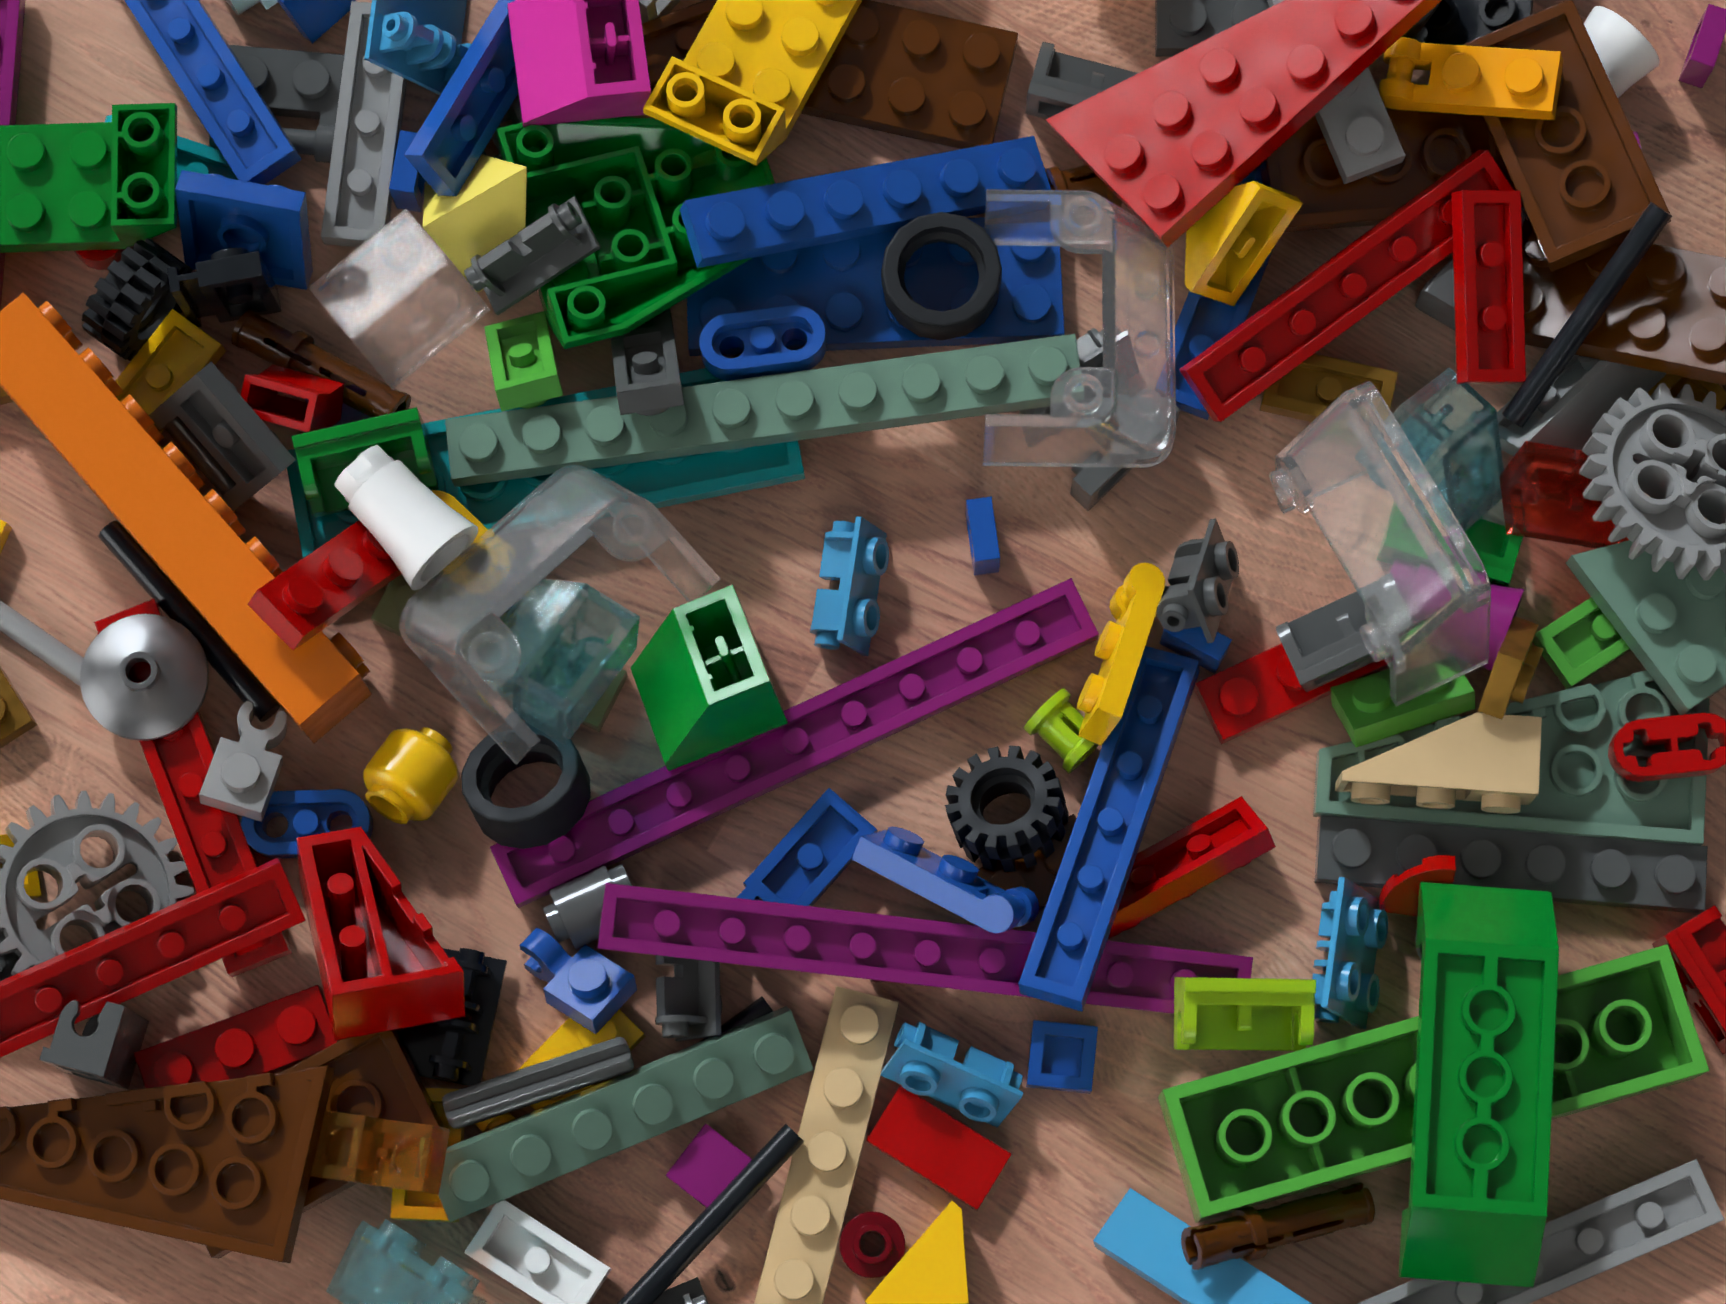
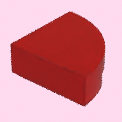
(1402, 891)

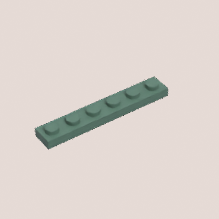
(621, 1112)

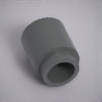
(579, 905)

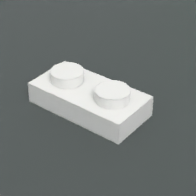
(536, 1258)

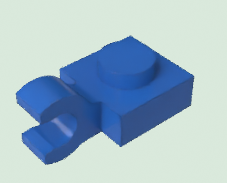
(580, 986)

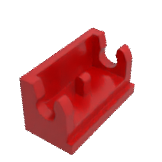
(1701, 965)

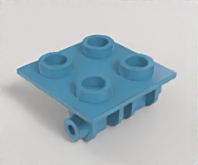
(417, 39)
(1355, 934)

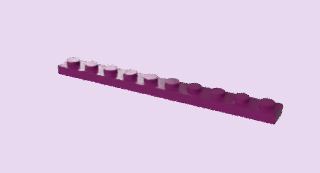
(815, 736)
(881, 946)

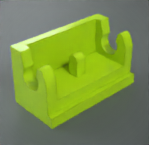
(1243, 1013)

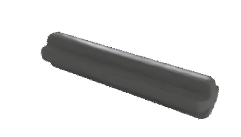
(538, 1082)

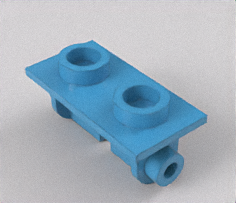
(857, 558)
(979, 1088)

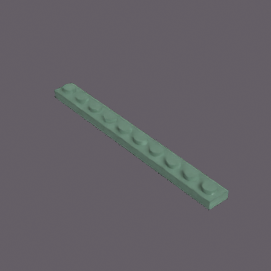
(761, 411)

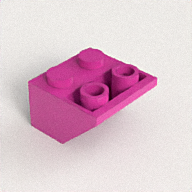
(578, 59)

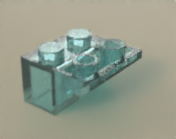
(1457, 443)
(570, 653)
(387, 1268)

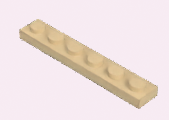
(828, 1160)

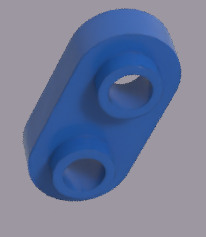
(763, 341)
(307, 814)

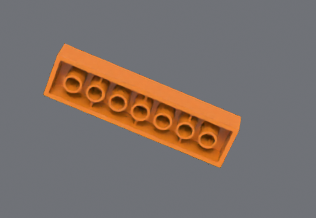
(160, 506)

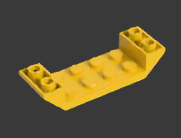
(750, 72)

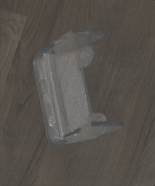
(1113, 411)
(1393, 538)
(457, 614)

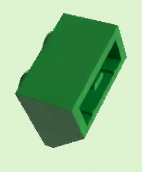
(705, 680)

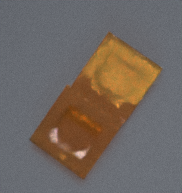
(381, 1152)

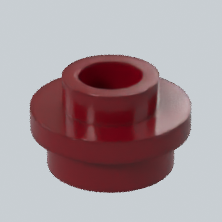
(872, 1266)

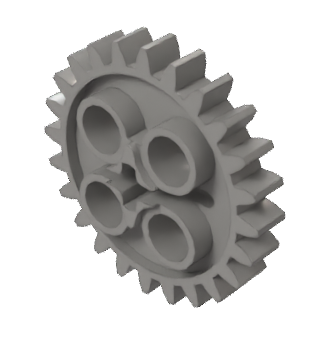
(1680, 477)
(54, 848)

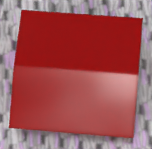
(320, 412)

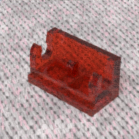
(1546, 498)

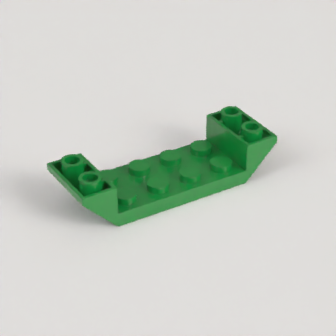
(89, 181)
(1482, 1085)

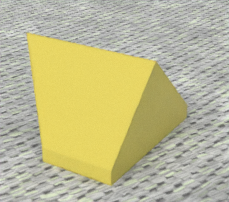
(481, 215)

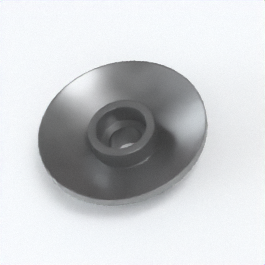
(162, 701)

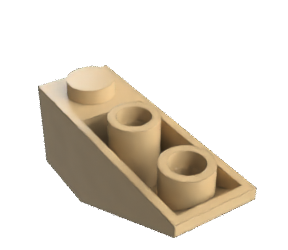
(1464, 761)

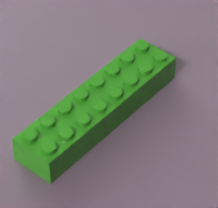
(1351, 1099)

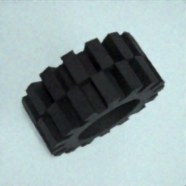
(132, 298)
(1002, 777)

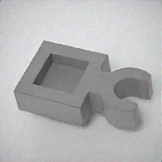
(245, 771)

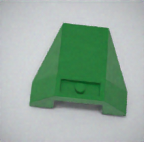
(631, 189)

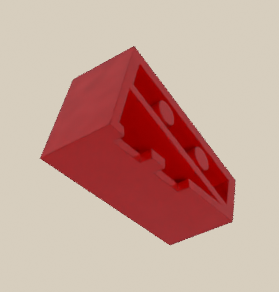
(370, 943)

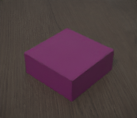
(1704, 47)
(707, 1166)

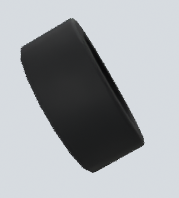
(946, 229)
(539, 821)

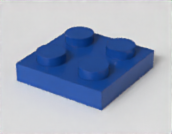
(242, 214)

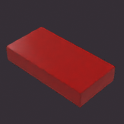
(938, 1148)

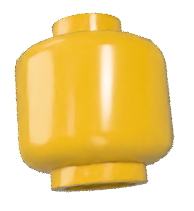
(410, 775)

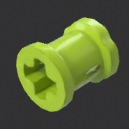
(1059, 727)

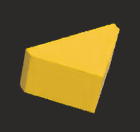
(1235, 240)
(932, 1268)

